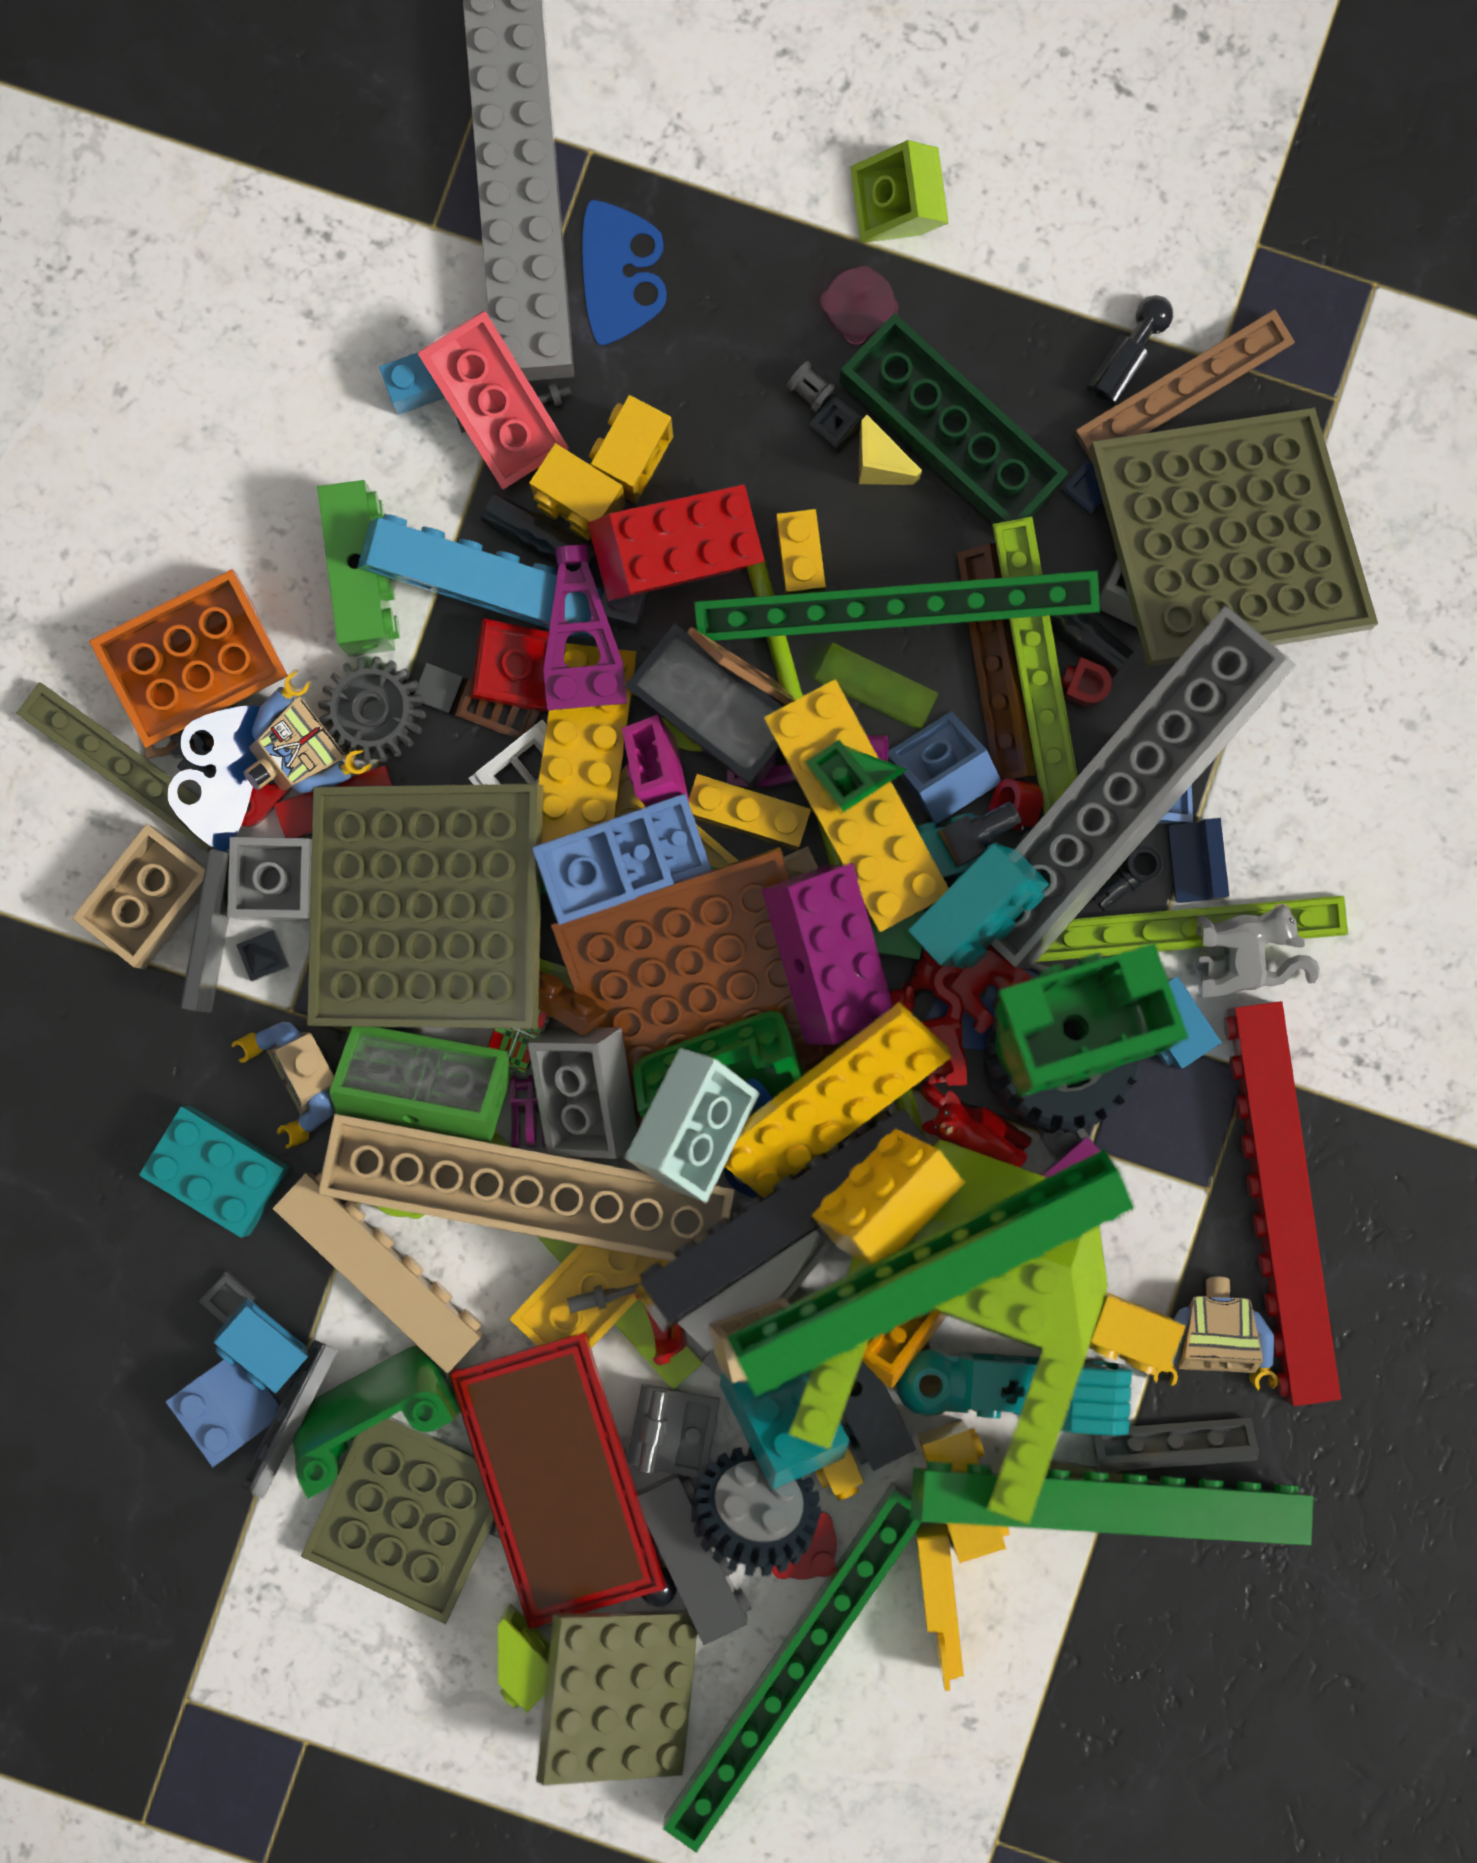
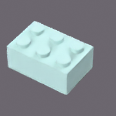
(692, 1125)

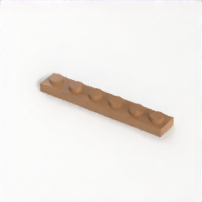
(1190, 382)

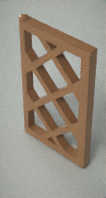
(741, 667)

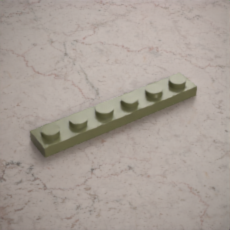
(107, 756)

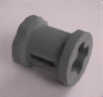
(807, 374)

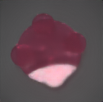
(859, 303)

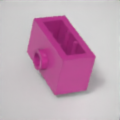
(653, 761)

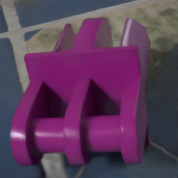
(527, 1106)

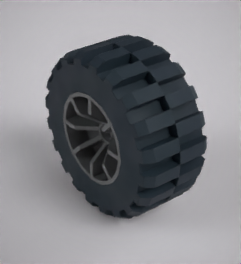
(1066, 1107)

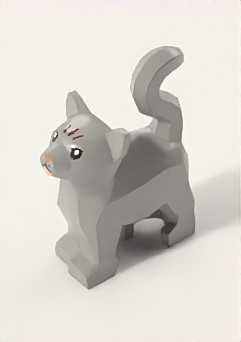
(1244, 952)

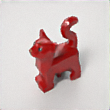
(972, 981)
(945, 1028)
(974, 1128)

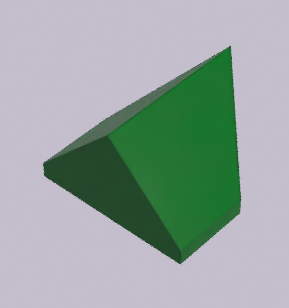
(850, 774)

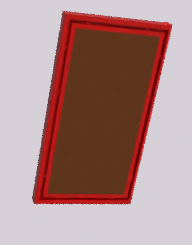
(557, 1480)

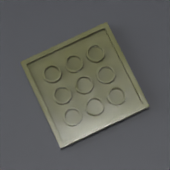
(404, 1518)
(616, 1696)

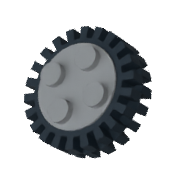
(749, 1519)

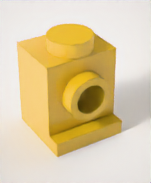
(842, 1477)

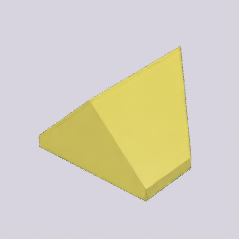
(882, 459)

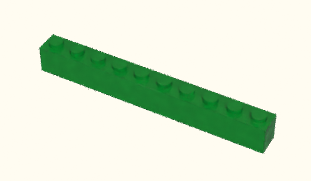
(899, 606)
(930, 1272)
(1120, 1506)
(792, 1670)

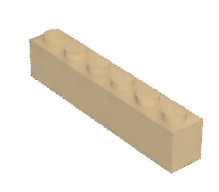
(381, 1272)

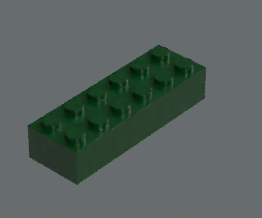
(951, 424)

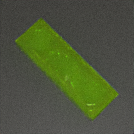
(877, 686)

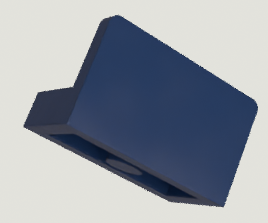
(1198, 861)

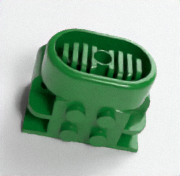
(1114, 1004)

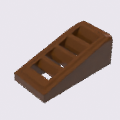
(462, 704)

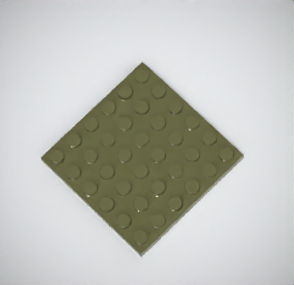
(1233, 521)
(425, 906)

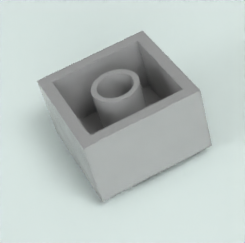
(269, 879)

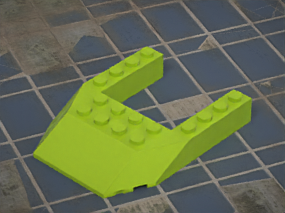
(1040, 1303)

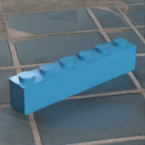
(467, 572)

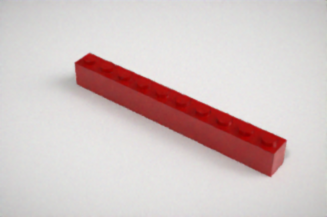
(1283, 1203)

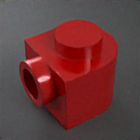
(1086, 683)
(1024, 796)

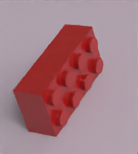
(675, 542)

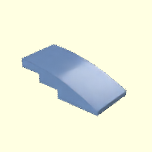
(621, 858)

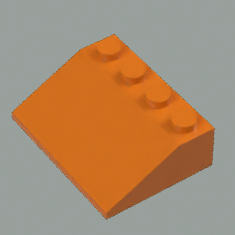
(189, 657)

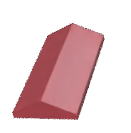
(492, 398)

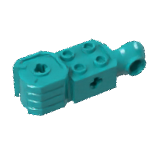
(976, 1383)

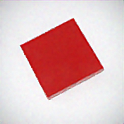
(510, 665)

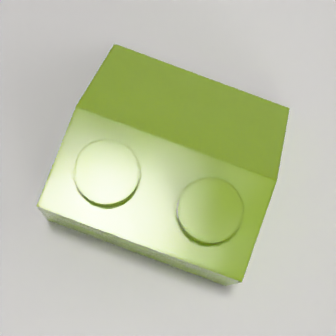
(899, 192)
(521, 1660)

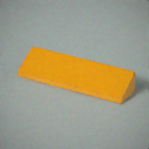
(893, 1352)

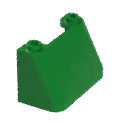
(749, 1048)
(400, 1383)

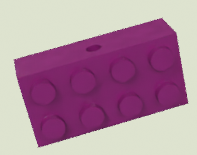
(828, 953)

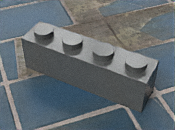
(700, 1580)

